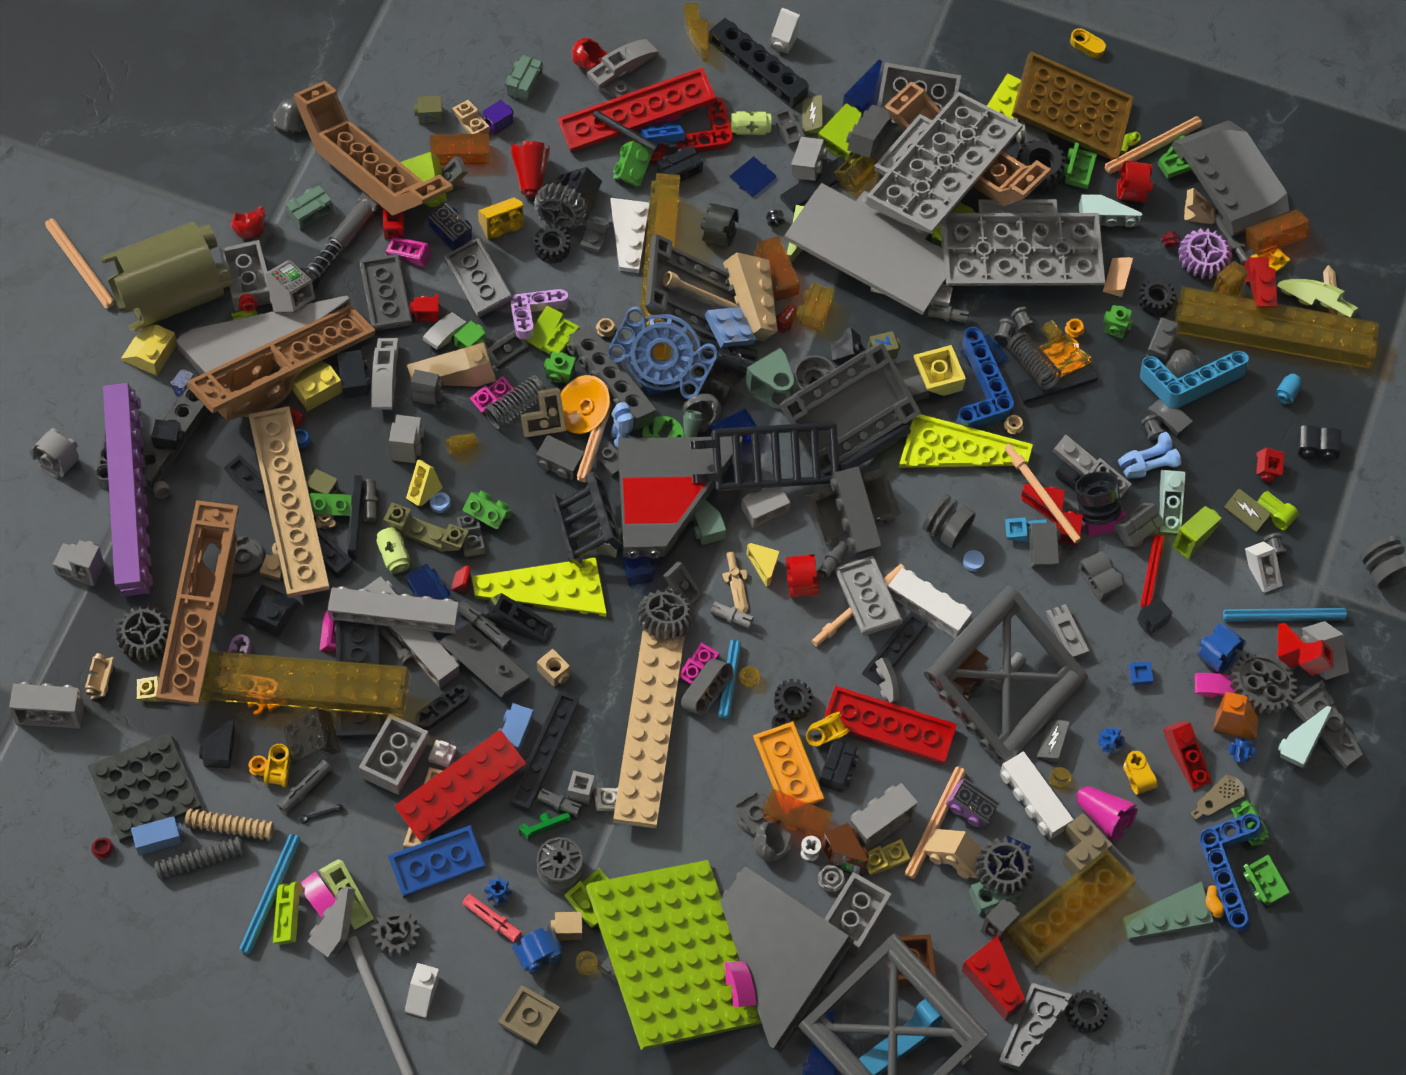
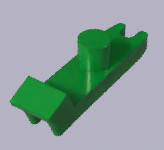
(547, 824)

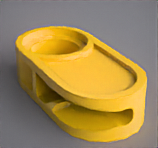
(1090, 46)

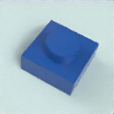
(1140, 673)

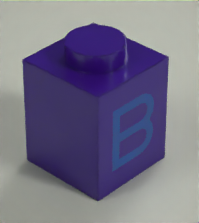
(498, 116)

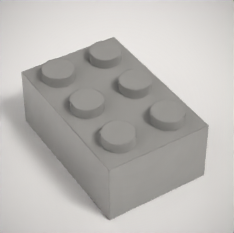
(247, 272)
(46, 705)
(394, 754)
(883, 816)
(858, 910)

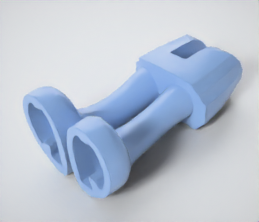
(622, 422)
(1134, 460)

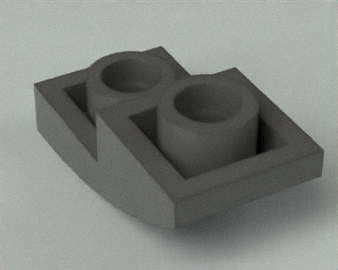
(473, 543)

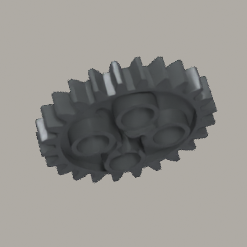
(1263, 682)

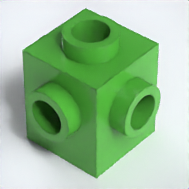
(1117, 321)
(560, 367)

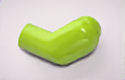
(1129, 140)

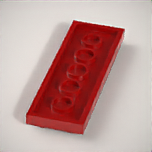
(892, 725)
(460, 785)

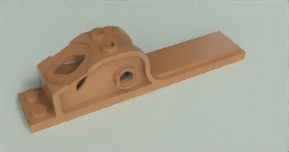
(248, 376)
(198, 603)

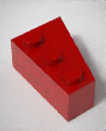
(994, 978)

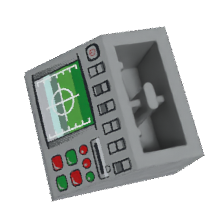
(289, 287)

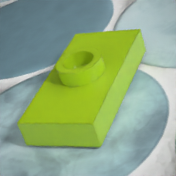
(559, 338)

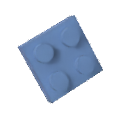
(730, 327)

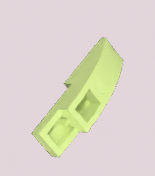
(1310, 291)

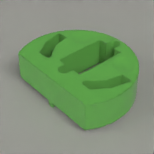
(658, 425)

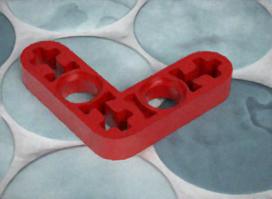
(716, 132)

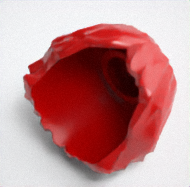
(587, 53)
(249, 224)

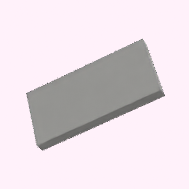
(868, 596)

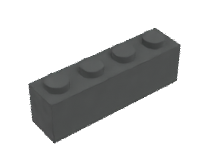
(869, 131)
(856, 510)

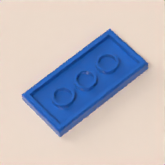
(436, 861)

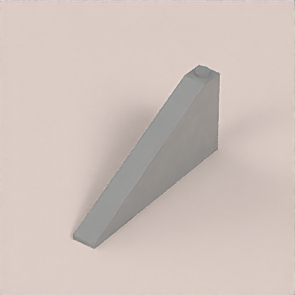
(222, 342)

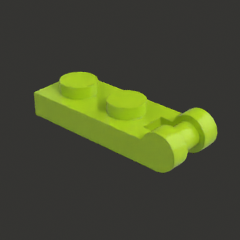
(287, 913)

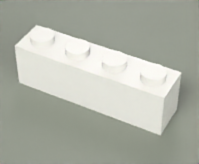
(929, 603)
(1036, 795)

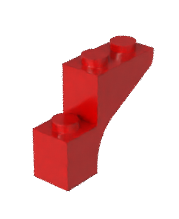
(1262, 281)
(1032, 499)
(1312, 657)

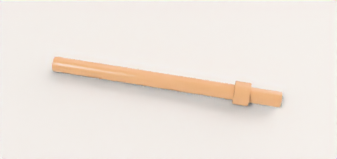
(1020, 463)
(830, 629)

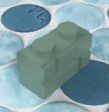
(524, 78)
(309, 207)

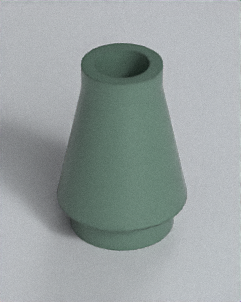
(692, 422)

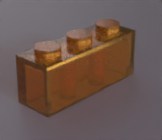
(470, 147)
(1277, 232)
(783, 276)
(795, 813)

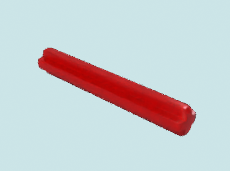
(1152, 570)

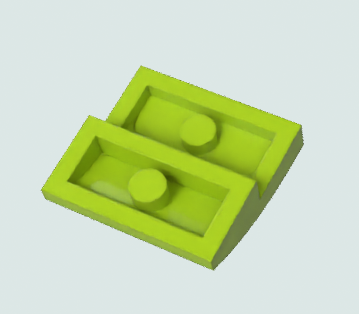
(580, 899)

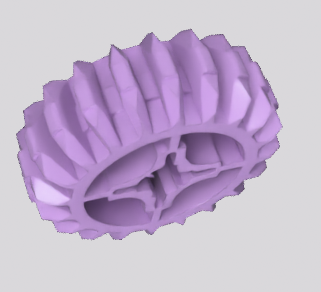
(1215, 248)

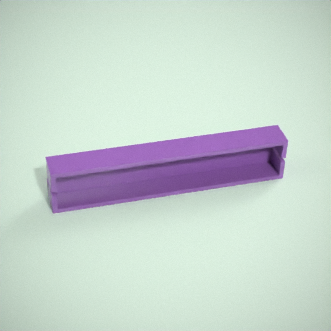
(127, 490)

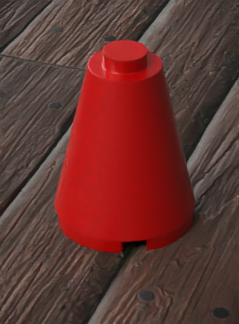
(530, 166)

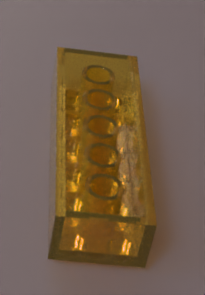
(1071, 908)

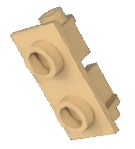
(98, 685)

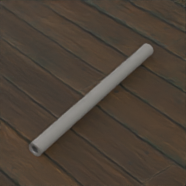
(380, 1006)

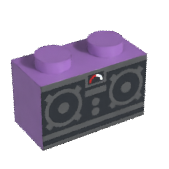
(972, 803)

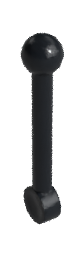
(304, 818)

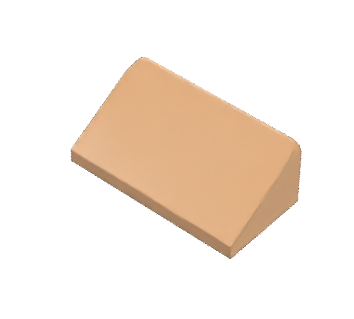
(1117, 276)

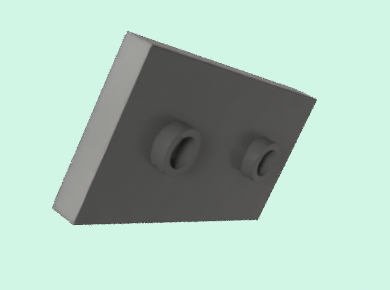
(478, 277)
(385, 292)
(485, 660)

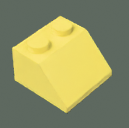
(150, 349)
(940, 371)
(316, 385)

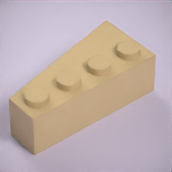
(753, 292)

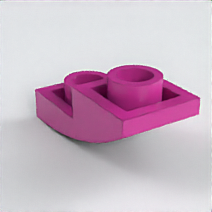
(488, 395)
(697, 662)
(1212, 684)
(317, 893)
(742, 984)

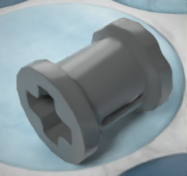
(1023, 320)
(1005, 331)
(1152, 426)
(1275, 541)

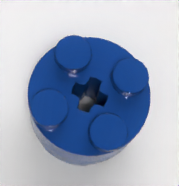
(1221, 648)
(538, 949)

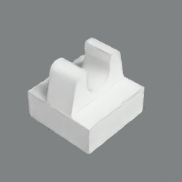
(442, 753)

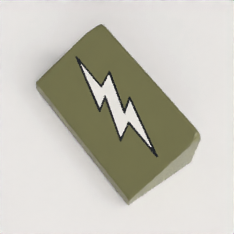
(812, 115)
(1247, 510)

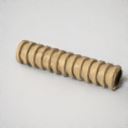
(229, 824)

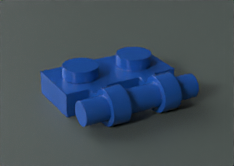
(663, 133)

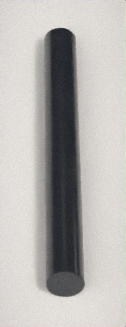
(625, 131)

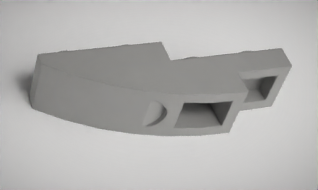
(620, 60)
(384, 373)
(1084, 463)

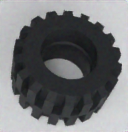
(1048, 156)

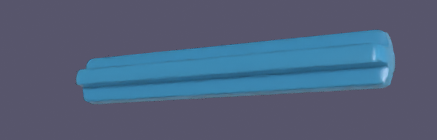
(727, 692)

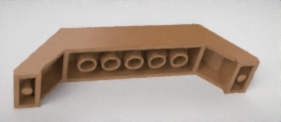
(360, 156)
(1004, 179)

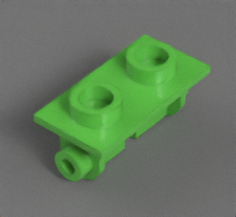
(331, 504)
(1246, 809)

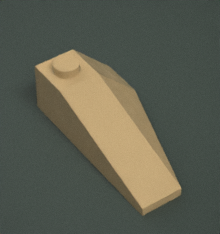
(459, 368)

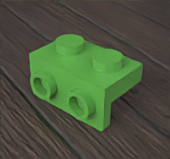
(632, 163)
(1080, 167)
(487, 510)
(1267, 881)

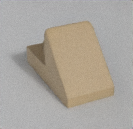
(1198, 208)

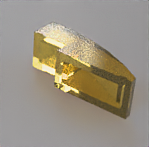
(696, 29)

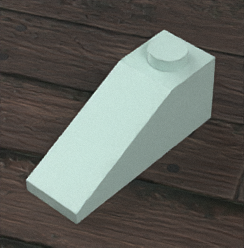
(1303, 739)

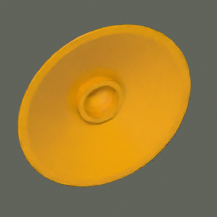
(584, 403)

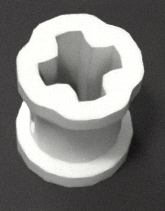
(810, 842)

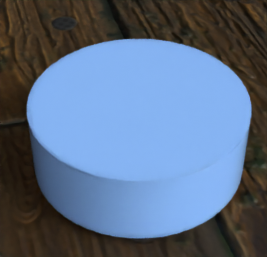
(440, 502)
(973, 560)

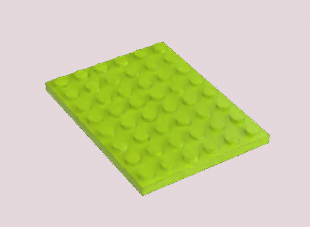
(670, 953)

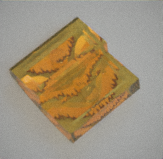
(1065, 354)

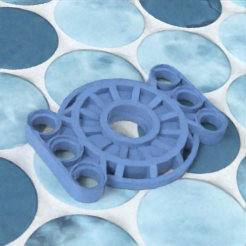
(675, 369)

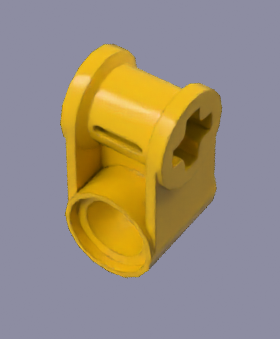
(830, 728)
(277, 770)
(1140, 776)

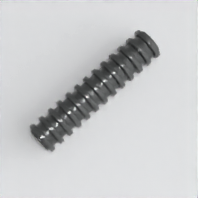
(199, 858)

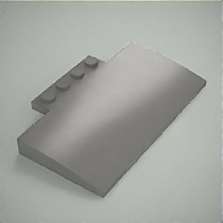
(939, 162)
(1022, 246)
(870, 247)

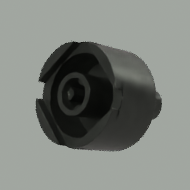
(720, 225)

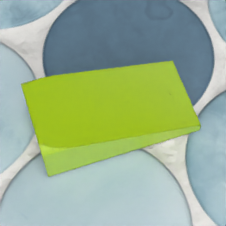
(544, 326)

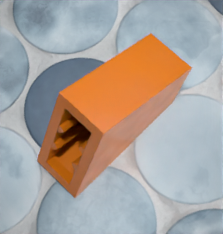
(1236, 717)

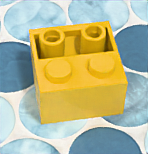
(501, 218)

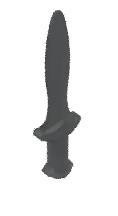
(1236, 247)

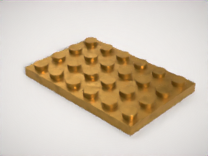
(1072, 106)

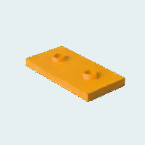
(788, 763)

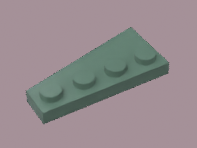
(1173, 914)

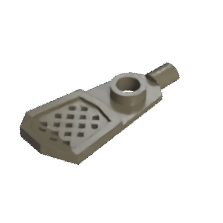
(1217, 799)

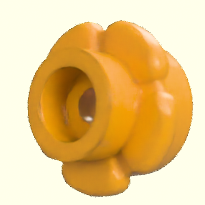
(1077, 324)
(254, 762)

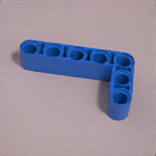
(987, 383)
(1225, 868)

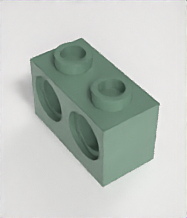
(978, 890)

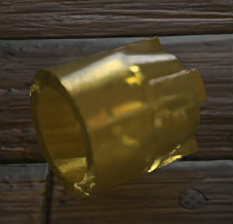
(1052, 330)

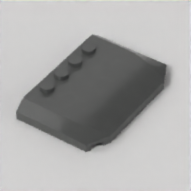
(1234, 175)

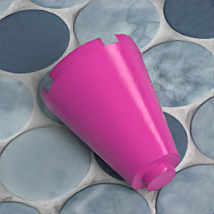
(1107, 811)

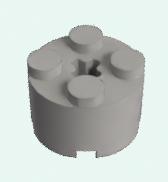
(55, 453)

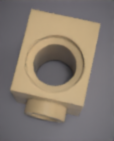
(551, 660)
(567, 925)

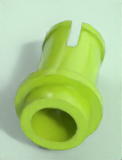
(241, 314)

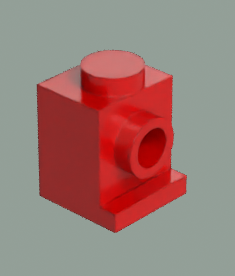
(393, 225)
(425, 308)
(1270, 464)

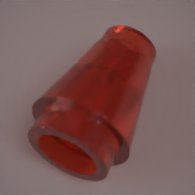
(786, 318)

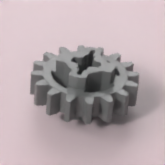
(398, 922)

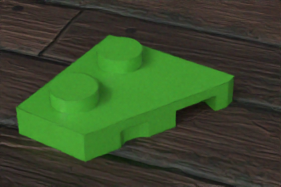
(1171, 163)

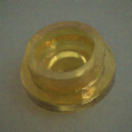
(749, 670)

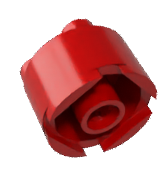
(1134, 181)
(802, 576)

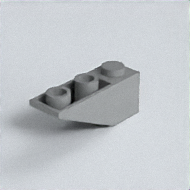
(334, 928)

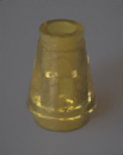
(458, 443)

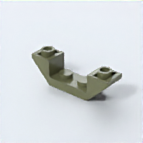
(423, 532)

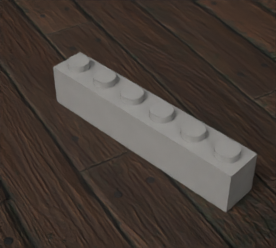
(393, 610)
(422, 644)

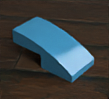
(1018, 528)

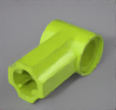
(1282, 514)

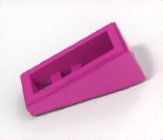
(419, 257)

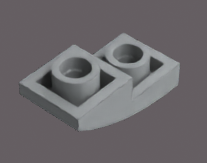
(443, 330)
(890, 686)

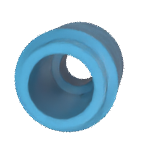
(1289, 389)

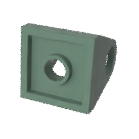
(768, 378)

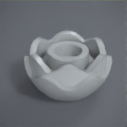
(831, 872)

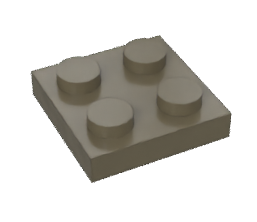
(529, 1015)

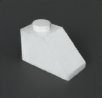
(785, 31)
(1264, 566)
(422, 990)

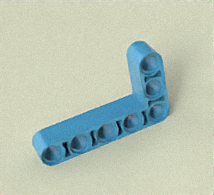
(1194, 385)
(924, 1016)

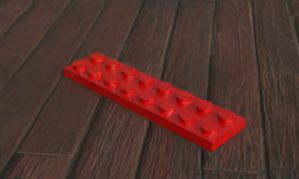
(638, 109)

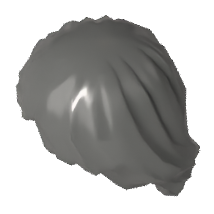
(288, 117)
(1182, 363)
(708, 406)
(772, 842)

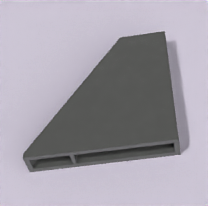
(785, 949)

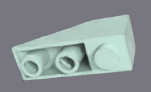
(1110, 212)
(1171, 500)

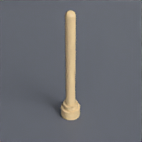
(672, 281)

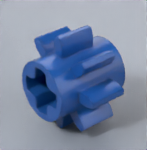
(1111, 740)
(1242, 749)
(498, 884)

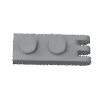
(1067, 631)

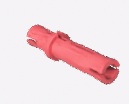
(511, 931)

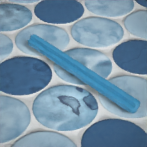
(1303, 614)
(269, 894)

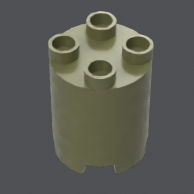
(167, 274)

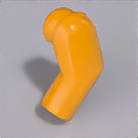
(1213, 902)

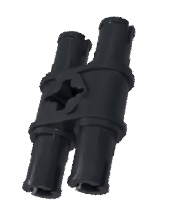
(730, 357)

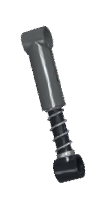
(343, 236)

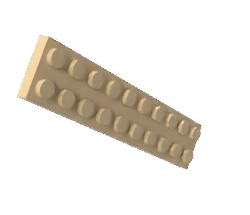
(288, 502)
(648, 731)

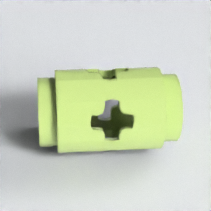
(741, 123)
(397, 560)

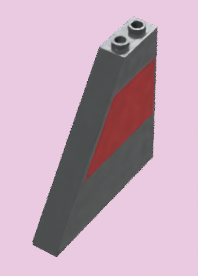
(659, 489)

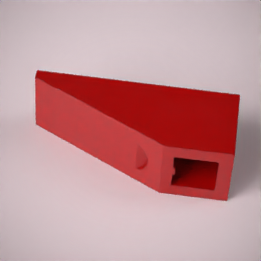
(1187, 753)

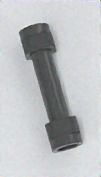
(403, 655)

